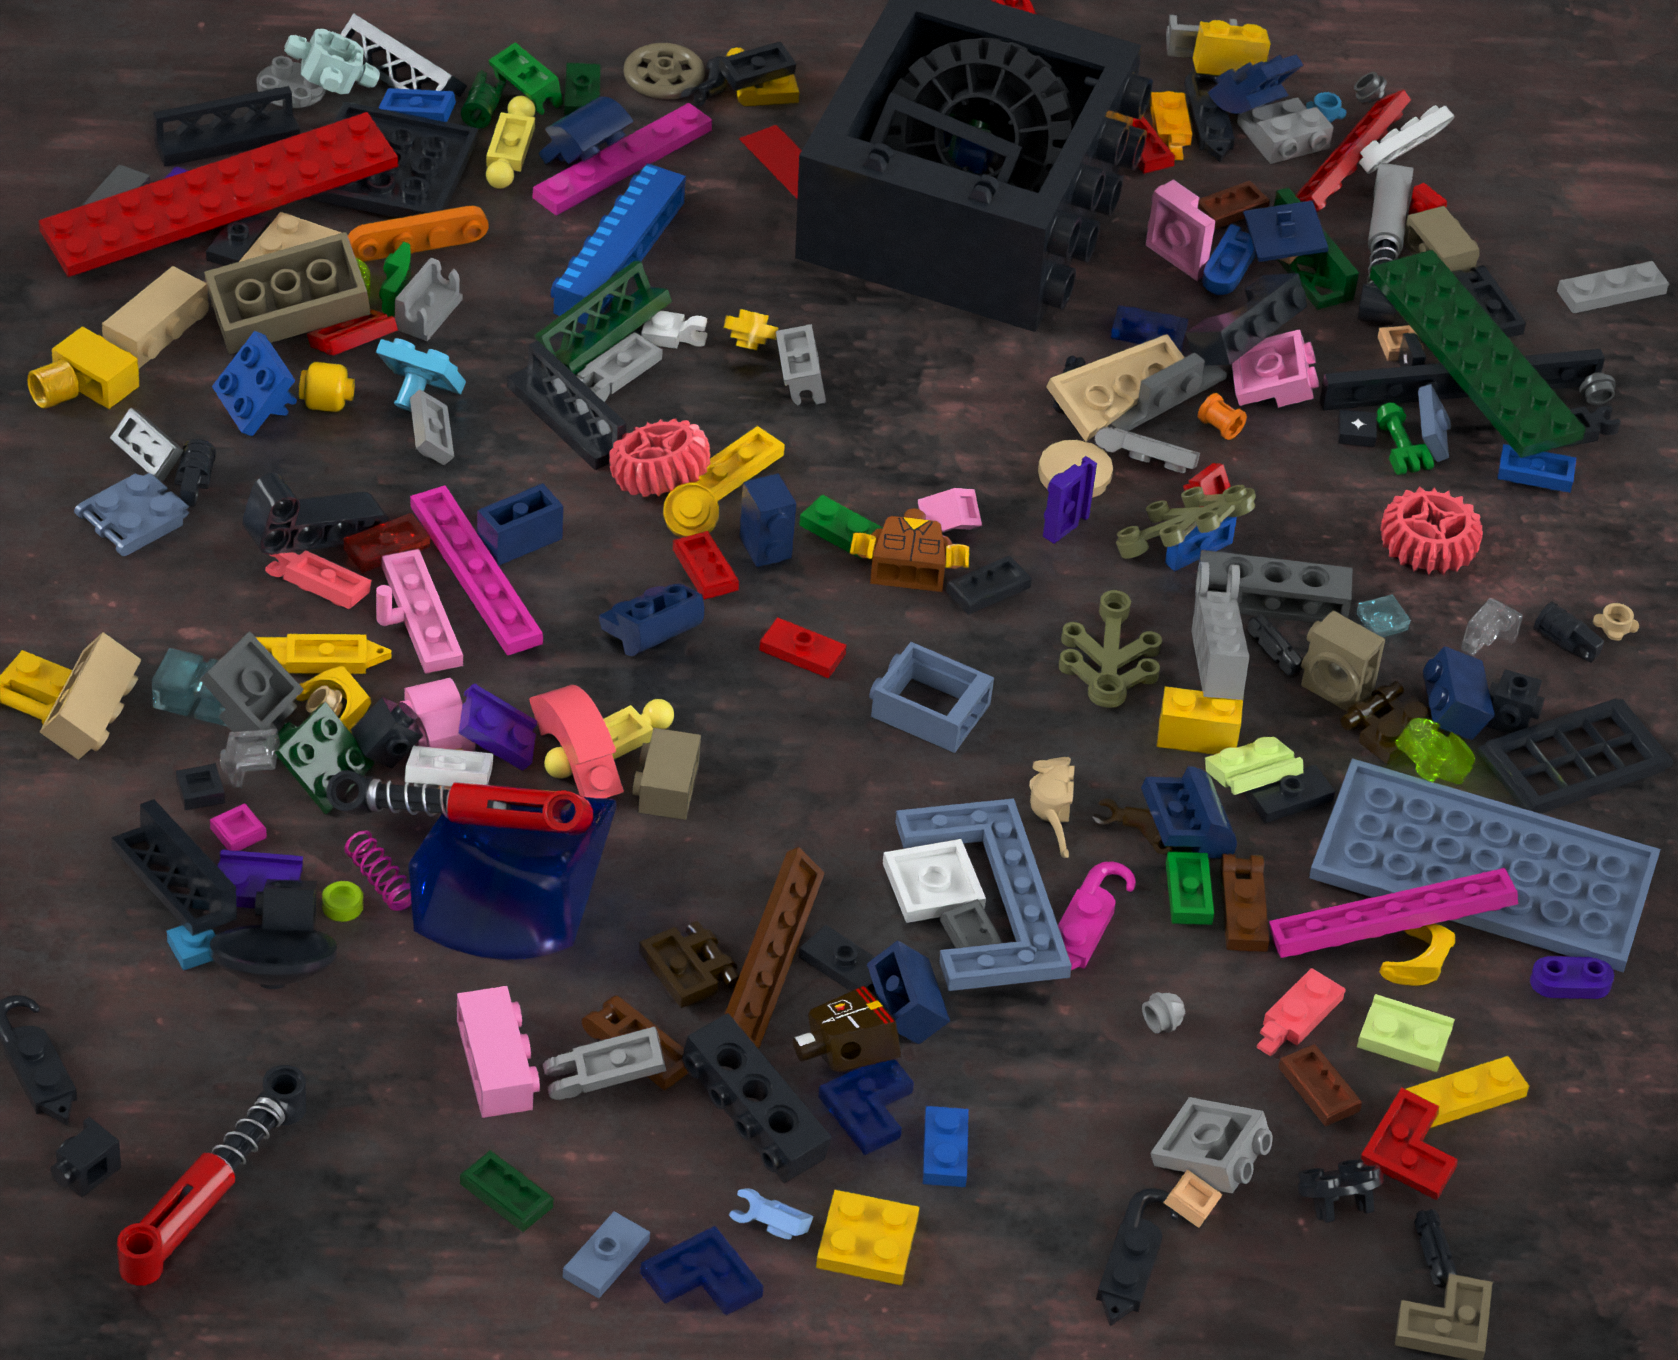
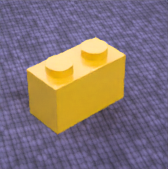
(1229, 47)
(101, 368)
(1198, 722)

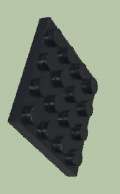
(428, 170)

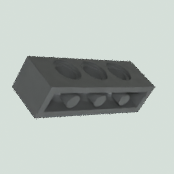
(1282, 586)

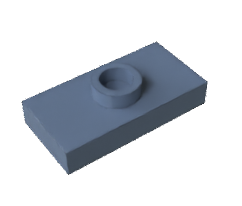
(1434, 423)
(606, 1254)

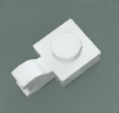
(670, 328)

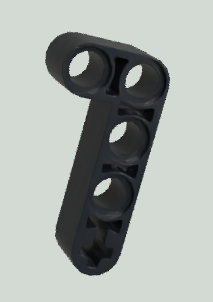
(289, 524)

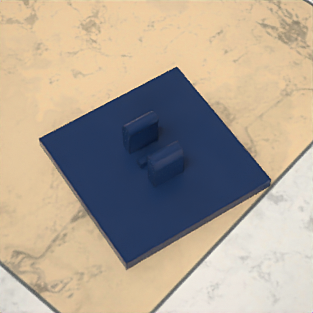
(1285, 231)

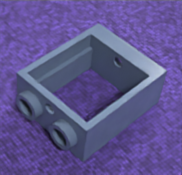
(943, 674)

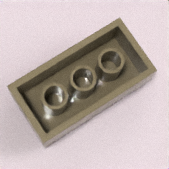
(288, 291)

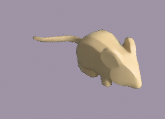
(1053, 794)

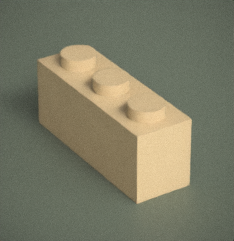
(157, 315)
(91, 697)

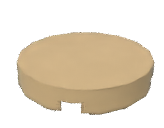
(1066, 453)

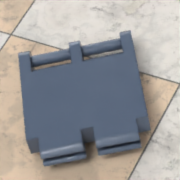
(135, 510)

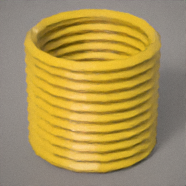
(53, 384)

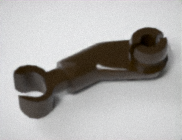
(1134, 818)

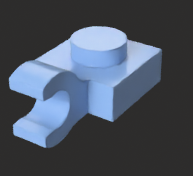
(781, 1218)

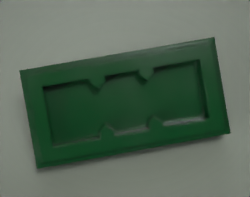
(581, 85)
(506, 1191)

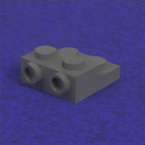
(251, 687)

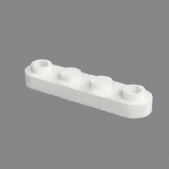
(1410, 136)

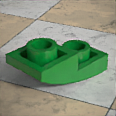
(398, 275)

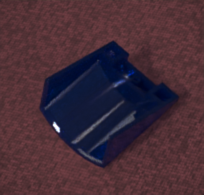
(506, 887)

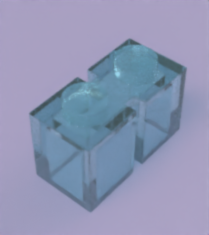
(178, 686)

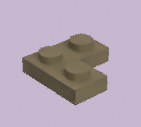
(1453, 1330)

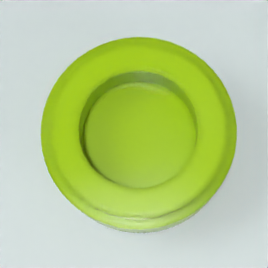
(342, 901)

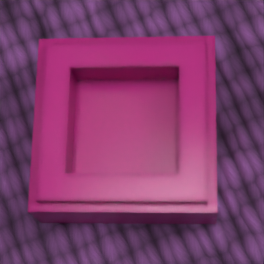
(238, 828)

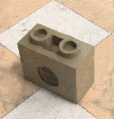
(1341, 660)

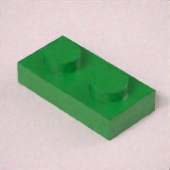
(835, 522)
(1189, 888)

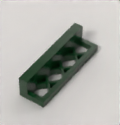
(1331, 267)
(610, 328)

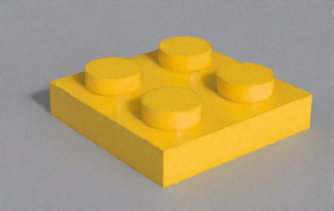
(867, 1237)

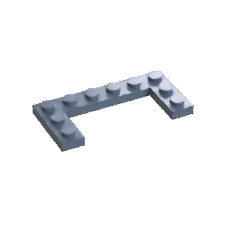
(1039, 947)

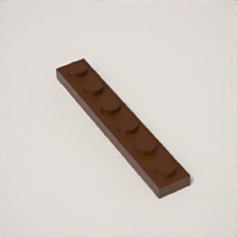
(775, 944)

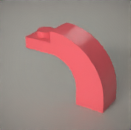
(584, 737)

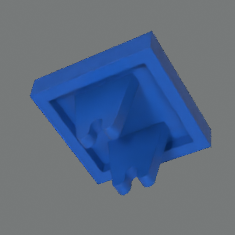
(255, 384)

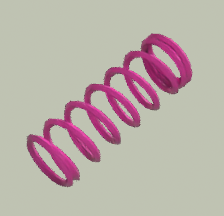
(403, 903)

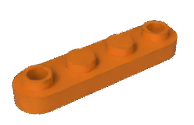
(421, 231)

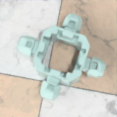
(332, 61)

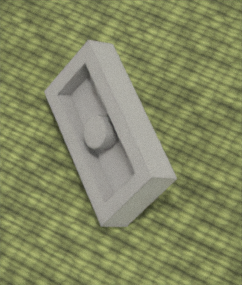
(431, 427)

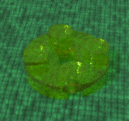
(1435, 753)

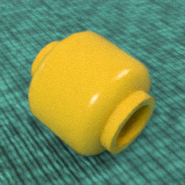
(326, 387)

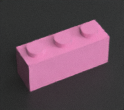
(496, 1051)

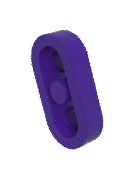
(1572, 977)

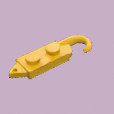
(325, 651)

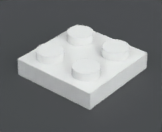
(447, 766)
(932, 879)

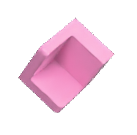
(952, 509)

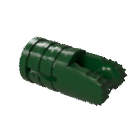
(481, 101)

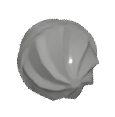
(1163, 1012)

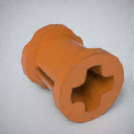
(1222, 416)

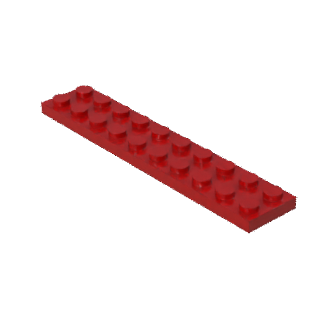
(217, 194)

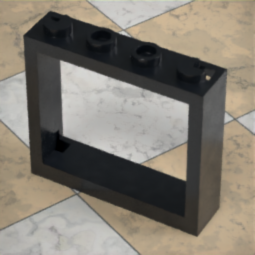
(898, 103)

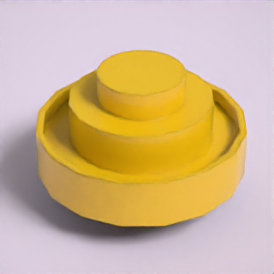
(750, 329)
(690, 510)

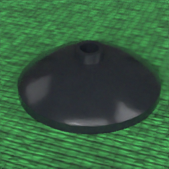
(272, 955)

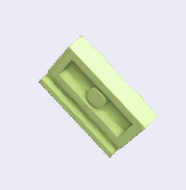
(1253, 764)
(1405, 1033)

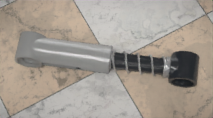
(1385, 236)

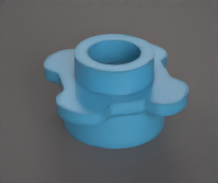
(1329, 105)

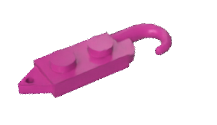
(1091, 912)

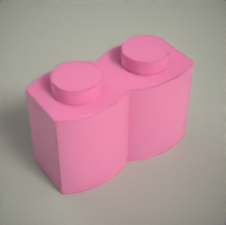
(438, 714)

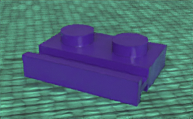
(1069, 499)
(498, 727)
(252, 869)

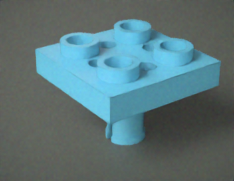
(419, 369)

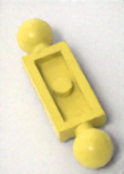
(510, 142)
(626, 729)

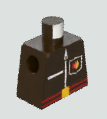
(850, 1032)

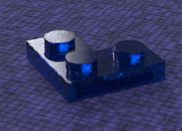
(1142, 326)
(860, 1102)
(703, 1261)

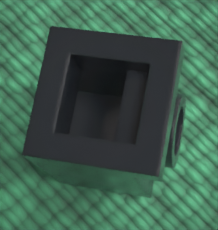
(87, 1158)

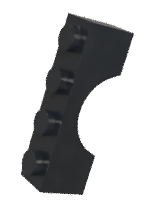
(1230, 335)

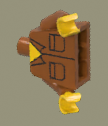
(910, 552)

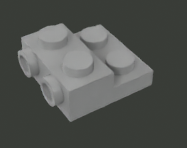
(1286, 130)
(1214, 1142)

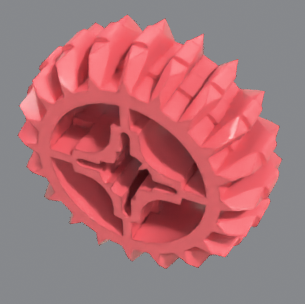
(659, 457)
(1431, 530)

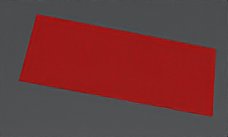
(777, 154)

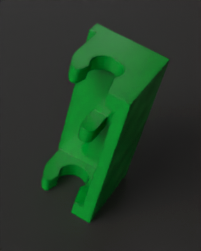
(527, 76)

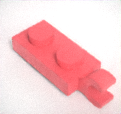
(320, 577)
(1299, 1011)

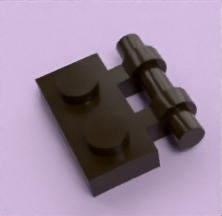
(1381, 734)
(681, 970)

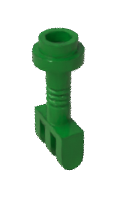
(1391, 418)

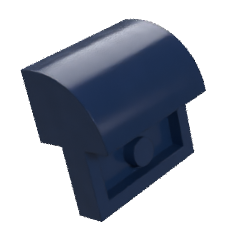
(1254, 84)
(585, 130)
(654, 617)
(1190, 813)

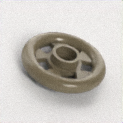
(663, 70)

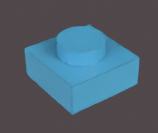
(190, 949)

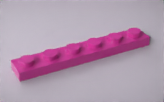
(622, 159)
(476, 570)
(1393, 912)

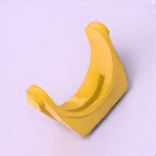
(341, 680)
(1428, 965)

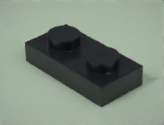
(757, 66)

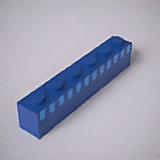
(621, 236)

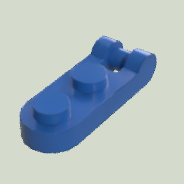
(1229, 261)

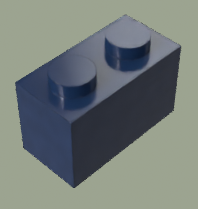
(767, 520)
(520, 523)
(1458, 692)
(908, 991)

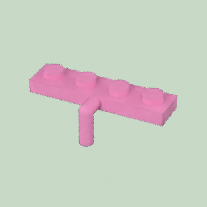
(419, 610)

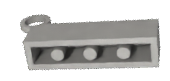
(1219, 637)

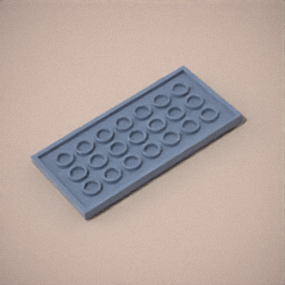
(1573, 883)

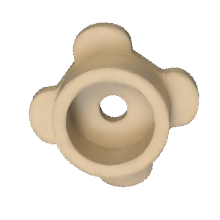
(1616, 621)

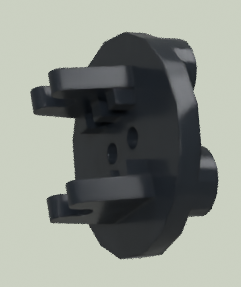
(1348, 1180)

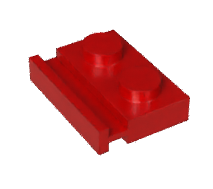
(352, 333)

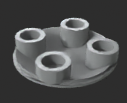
(288, 73)

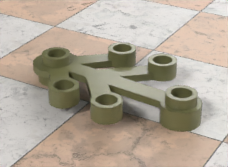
(1181, 521)
(1108, 688)

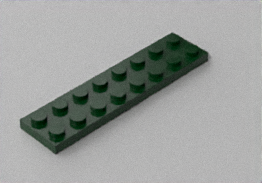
(1477, 354)

